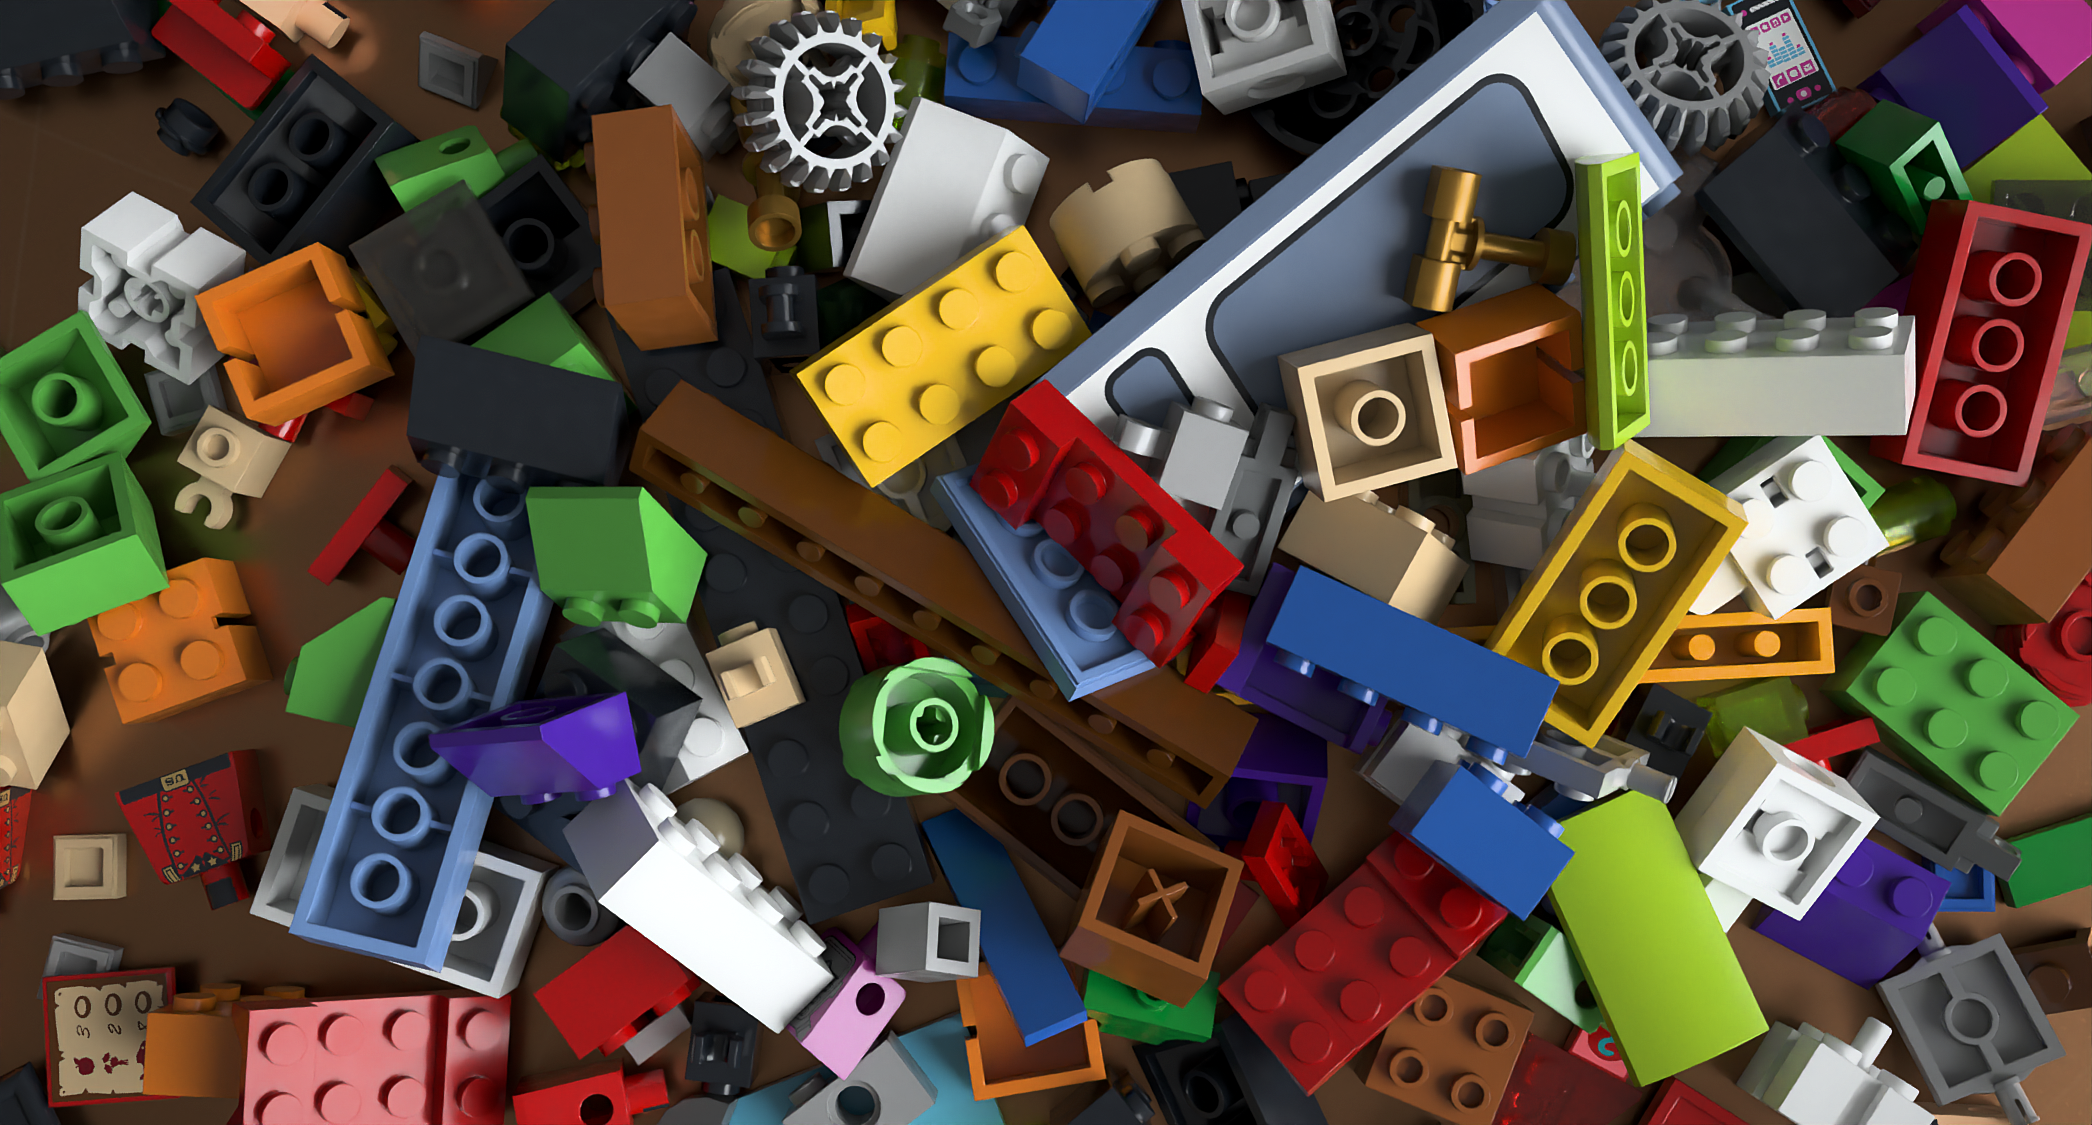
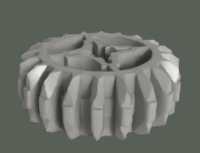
(1684, 53)
(854, 76)

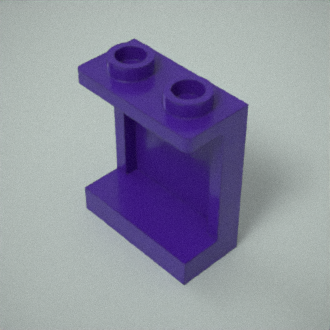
(1294, 697)

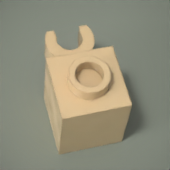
(231, 458)
(754, 674)

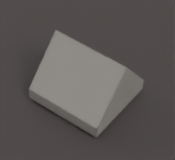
(453, 69)

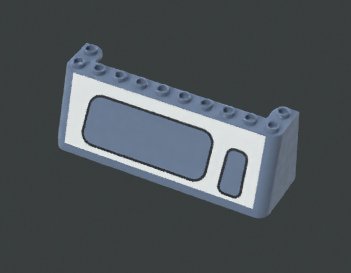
(1338, 233)

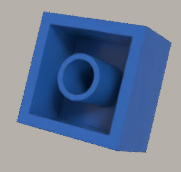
(1480, 837)

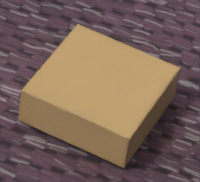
(89, 866)

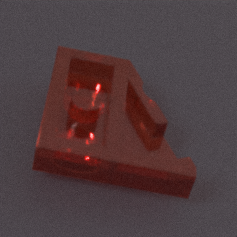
(1560, 1089)

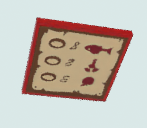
(99, 1033)

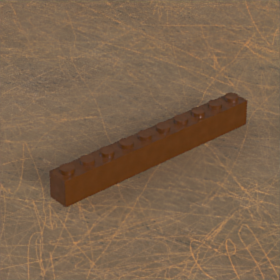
(922, 586)

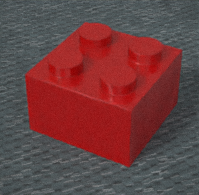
(611, 988)

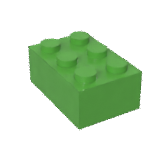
(1951, 703)

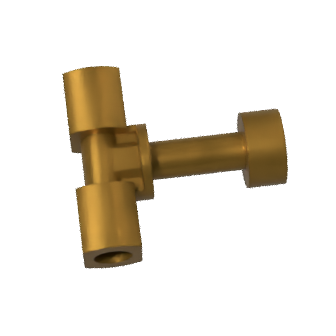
(774, 215)
(1460, 240)

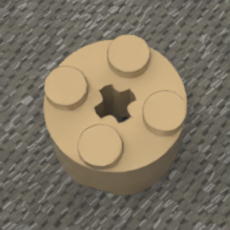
(1125, 231)

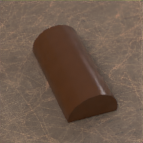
(1054, 796)

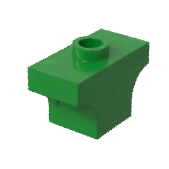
(1145, 1018)

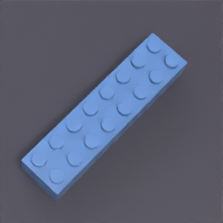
(401, 815)

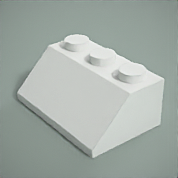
(941, 197)
(681, 653)

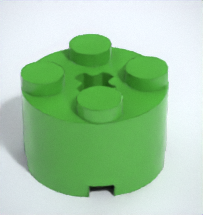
(882, 735)

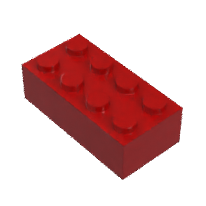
(1989, 337)

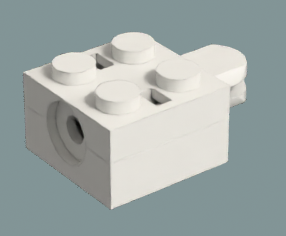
(1264, 48)
(1800, 531)
(1770, 828)

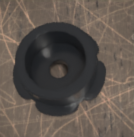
(185, 128)

